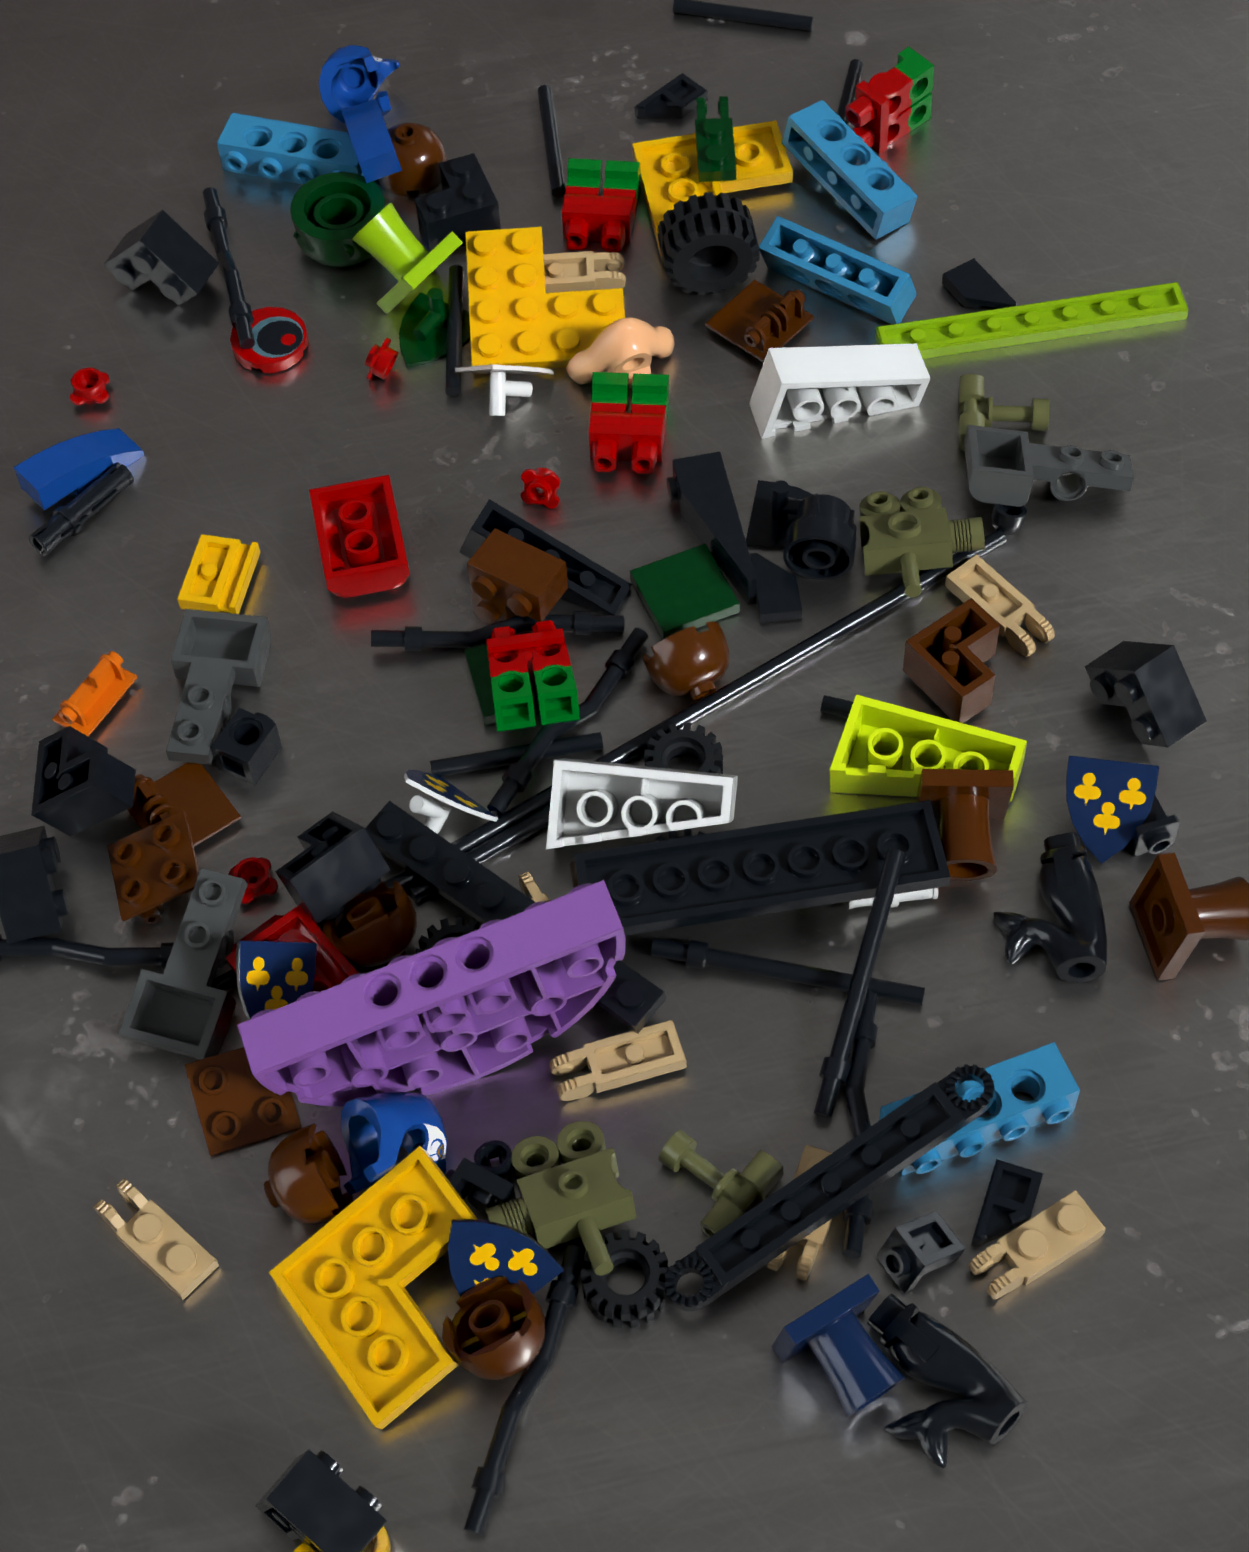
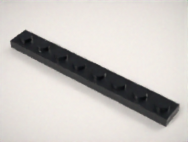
(489, 897)

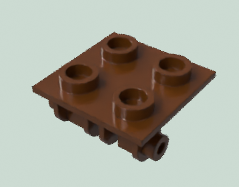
(761, 319)
(184, 789)
(153, 867)
(235, 1104)

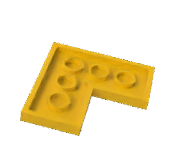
(671, 167)
(513, 314)
(353, 1280)

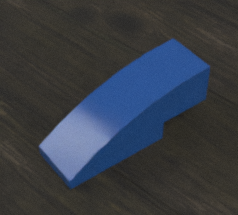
(371, 140)
(74, 465)

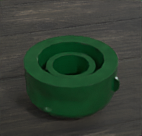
(330, 213)

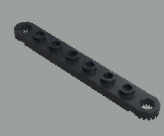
(829, 1187)

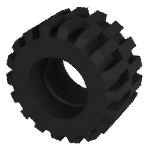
(708, 243)

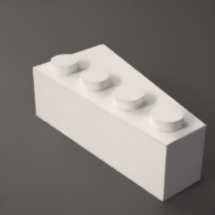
(835, 383)
(622, 800)

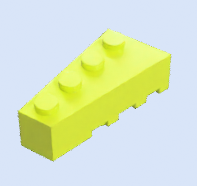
(890, 746)

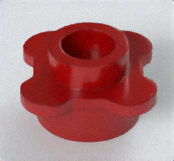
(381, 360)
(89, 386)
(545, 480)
(255, 868)

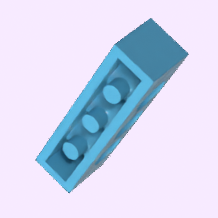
(284, 149)
(849, 169)
(837, 270)
(1036, 1072)

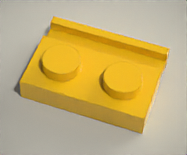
(218, 575)

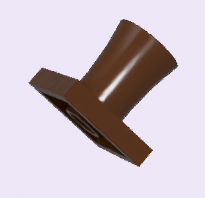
(964, 805)
(1177, 917)

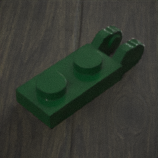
(715, 143)

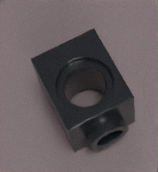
(250, 760)

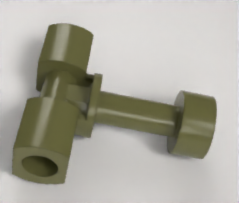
(981, 411)
(732, 1190)

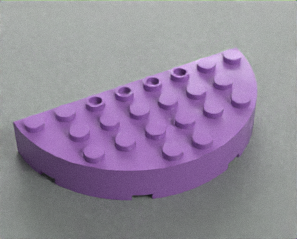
(445, 1010)

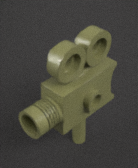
(913, 535)
(568, 1198)

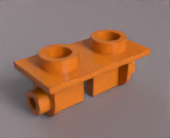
(96, 695)

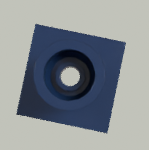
(843, 1346)

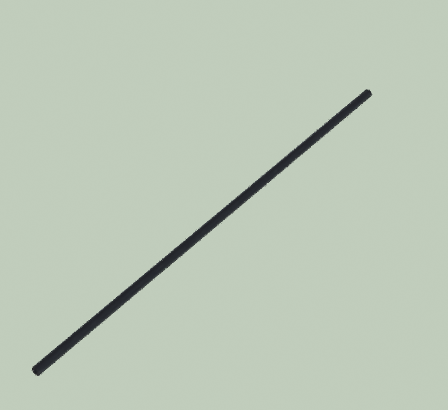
(700, 709)

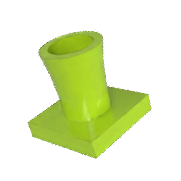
(401, 253)

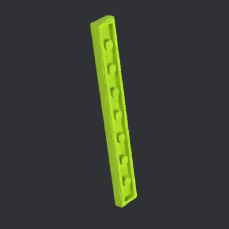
(1039, 321)

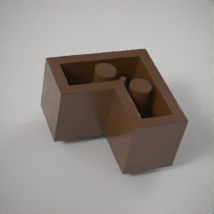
(514, 579)
(950, 659)

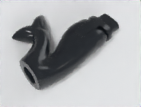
(1074, 899)
(946, 1361)

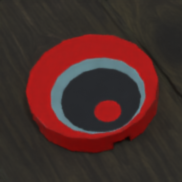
(278, 339)

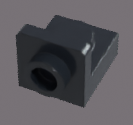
(1156, 833)
(480, 1185)
(919, 1249)

